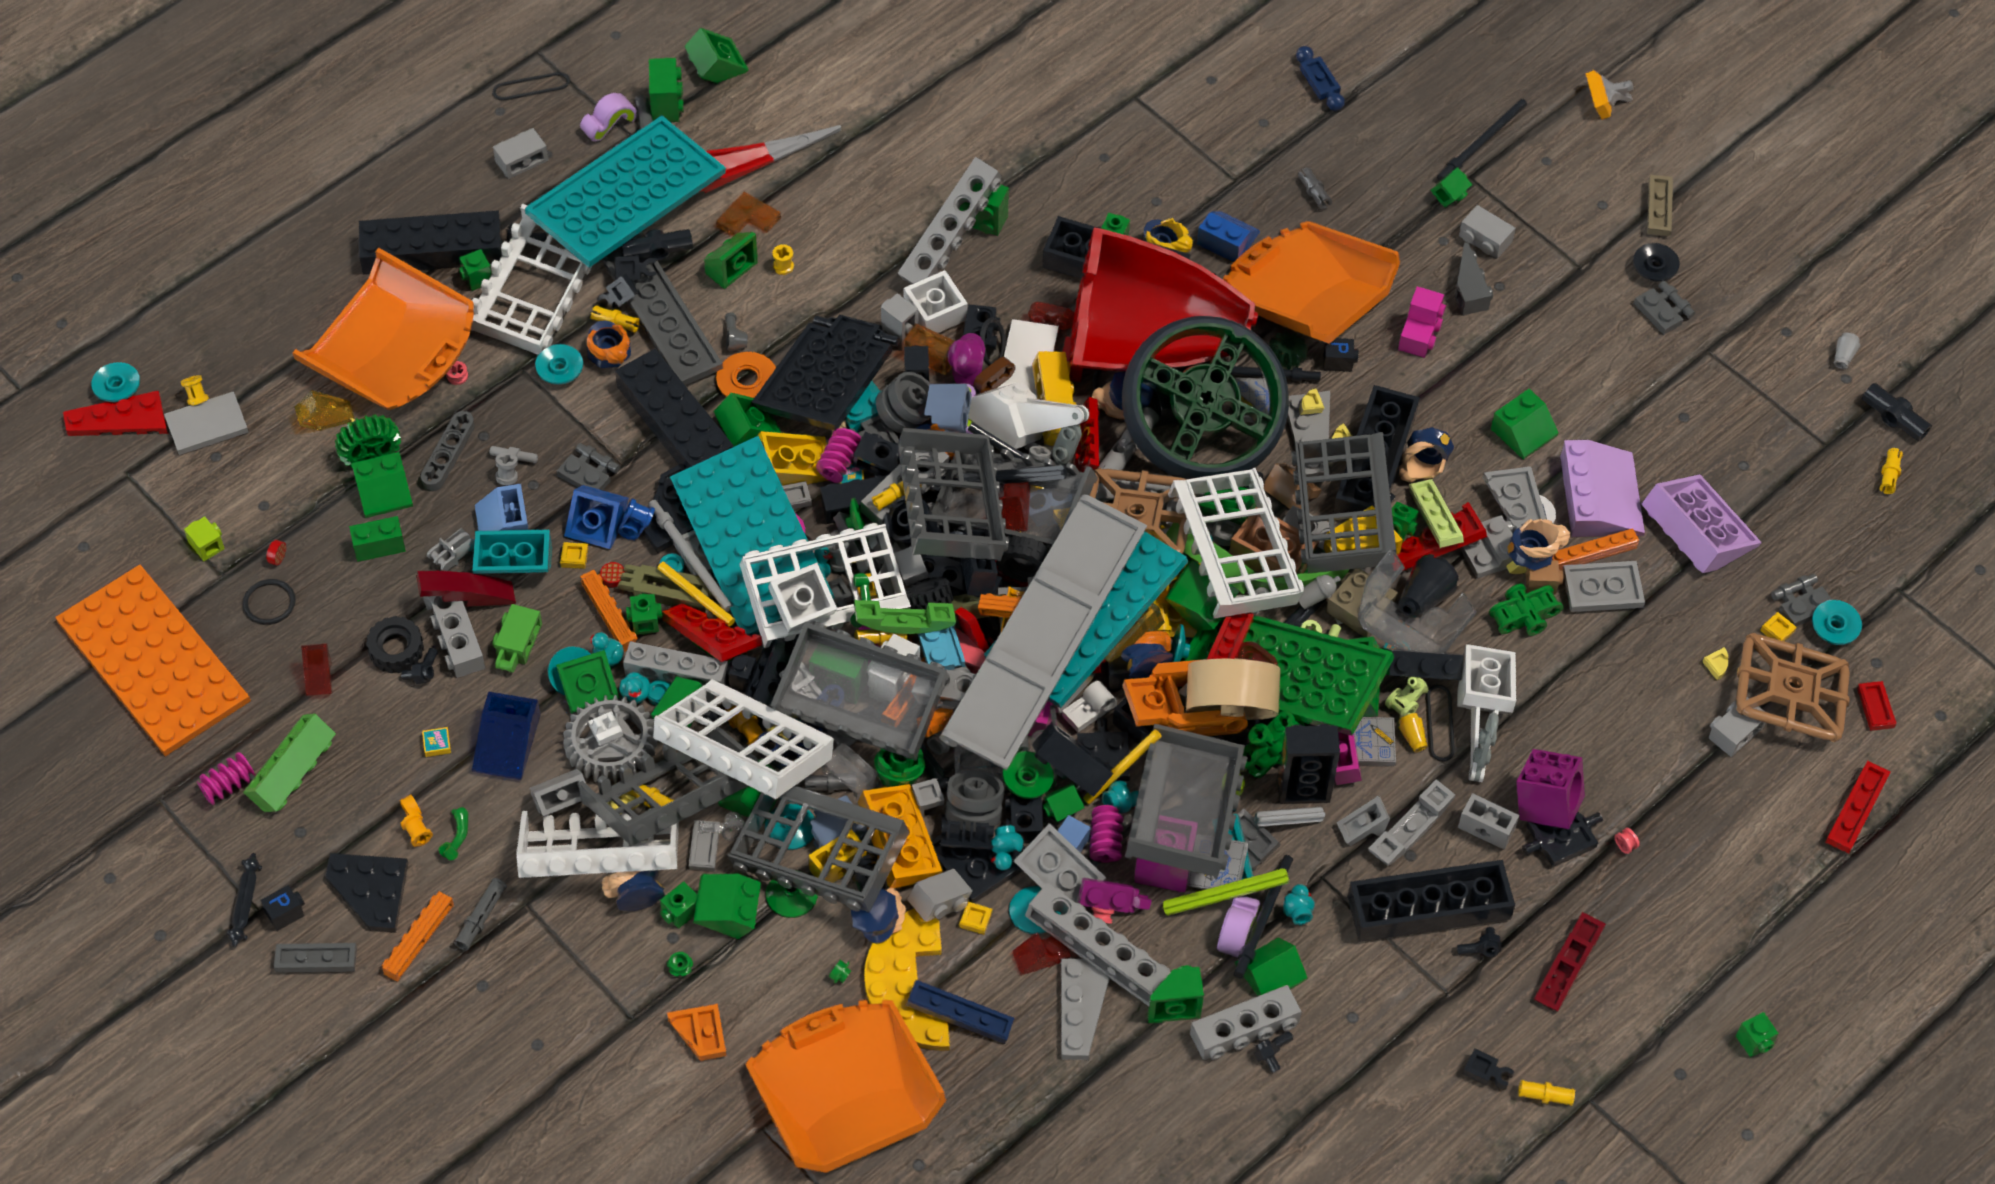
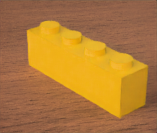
(1052, 383)

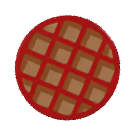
(276, 552)
(611, 574)

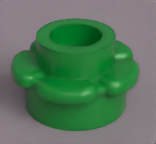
(677, 958)
(840, 972)

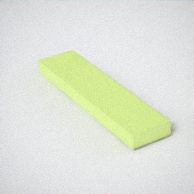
(1436, 513)

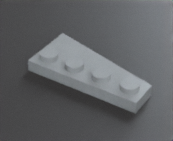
(1309, 426)
(1516, 494)
(1081, 1004)

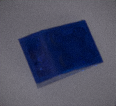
(506, 735)

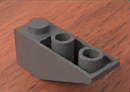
(1471, 289)

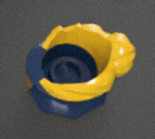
(1168, 234)

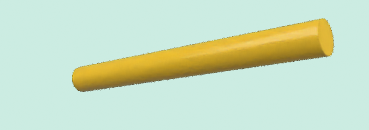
(696, 593)
(1123, 765)

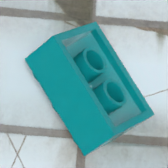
(512, 551)

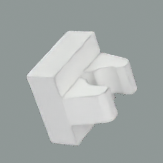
(605, 728)

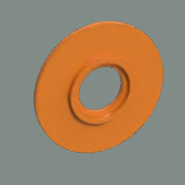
(727, 377)

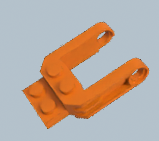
(1158, 702)

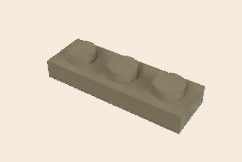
(1660, 205)

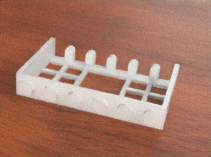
(500, 272)
(1204, 546)
(842, 615)
(672, 730)
(568, 860)

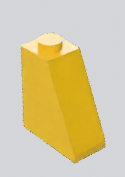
(1366, 542)

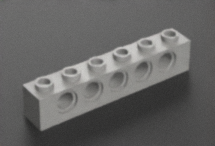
(924, 250)
(1085, 943)

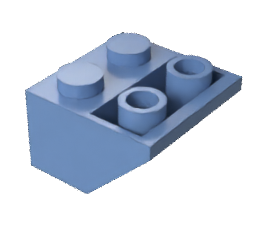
(502, 510)

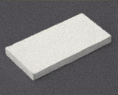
(1022, 346)

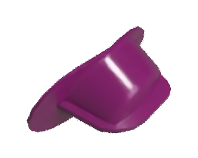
(966, 358)

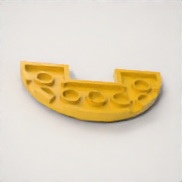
(893, 970)

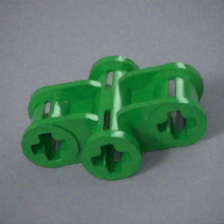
(1526, 609)
(1260, 748)

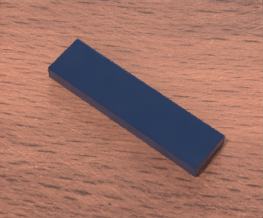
(960, 1011)

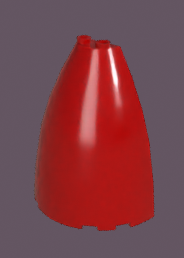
(1136, 290)

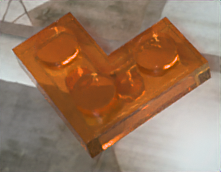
(748, 210)

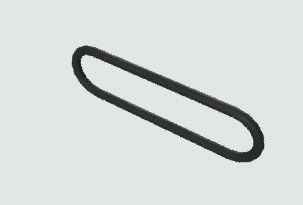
(528, 79)
(1450, 723)

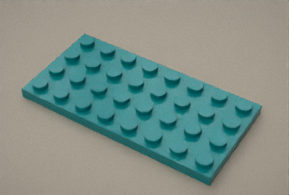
(625, 191)
(737, 510)
(1138, 586)

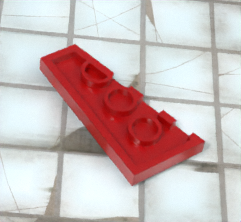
(134, 414)
(1088, 447)
(1426, 544)
(710, 633)

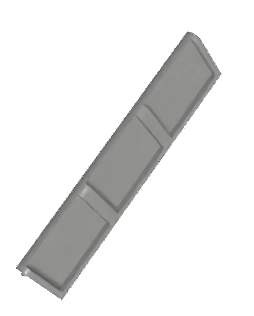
(1044, 632)

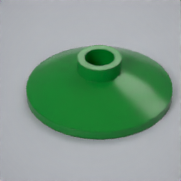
(855, 520)
(1028, 765)
(788, 903)

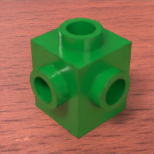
(1404, 520)
(644, 613)

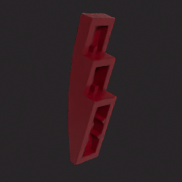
(467, 587)
(1570, 962)

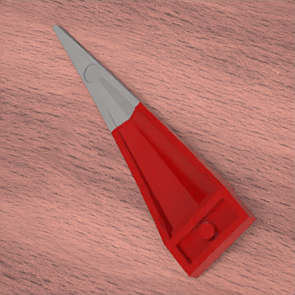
(751, 157)

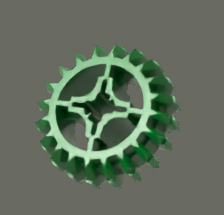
(367, 439)

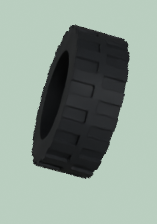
(1022, 548)
(390, 627)

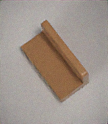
(1281, 485)

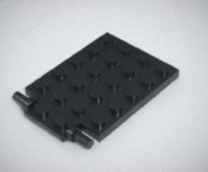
(826, 371)

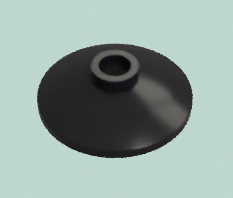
(1657, 255)

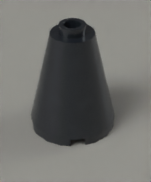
(897, 521)
(1428, 585)

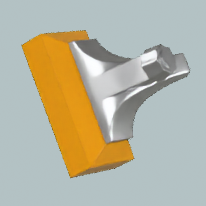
(1607, 93)

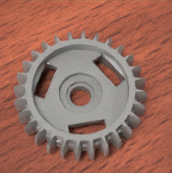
(629, 748)

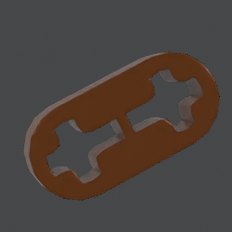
(994, 375)

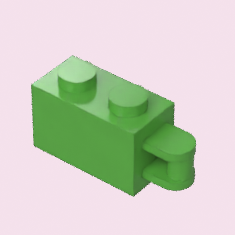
(516, 637)

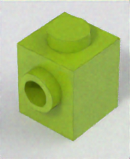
(204, 538)

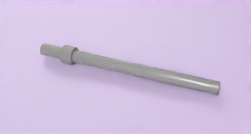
(666, 522)

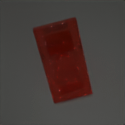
(1016, 506)
(317, 669)
(1039, 954)

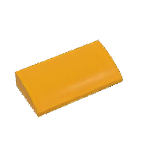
(917, 857)

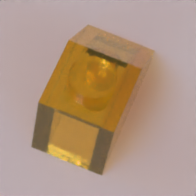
(323, 411)

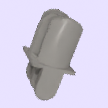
(453, 548)

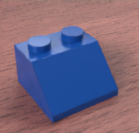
(1225, 235)
(595, 516)

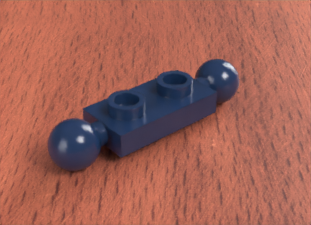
(1320, 78)

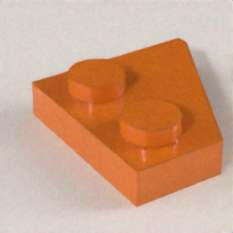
(700, 1030)

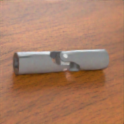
(1126, 445)

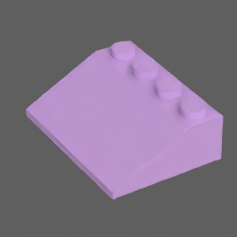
(1600, 489)
(1700, 522)

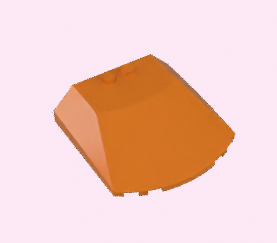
(1314, 279)
(393, 335)
(845, 1084)

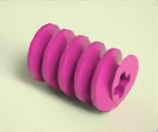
(838, 454)
(225, 778)
(1106, 834)

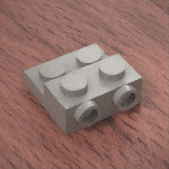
(1490, 553)

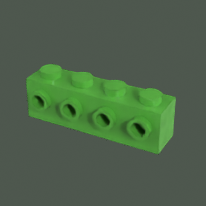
(290, 763)

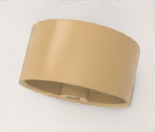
(1234, 688)

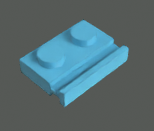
(942, 648)

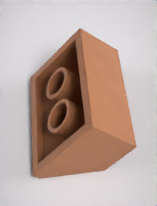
(1254, 538)

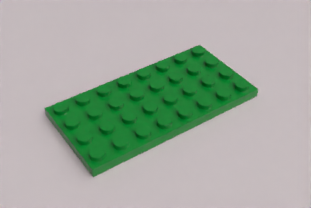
(1320, 674)

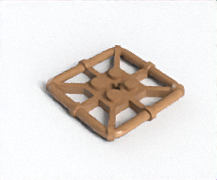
(1148, 503)
(1780, 691)

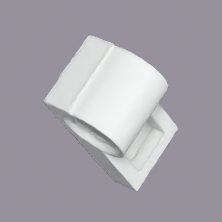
(1090, 707)

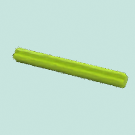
(1225, 892)

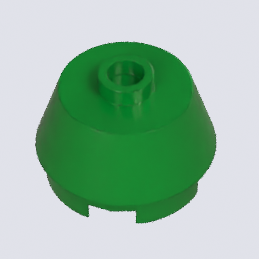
(897, 769)

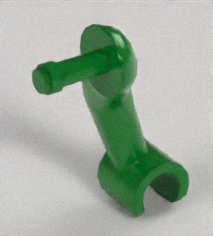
(862, 581)
(449, 850)

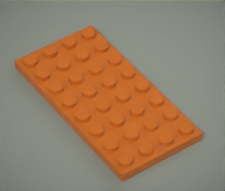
(153, 660)

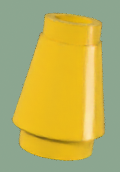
(1413, 731)

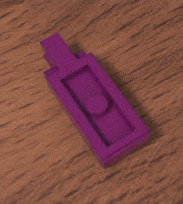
(1111, 896)

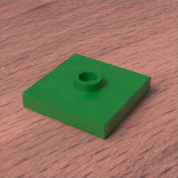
(587, 679)

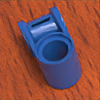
(635, 520)

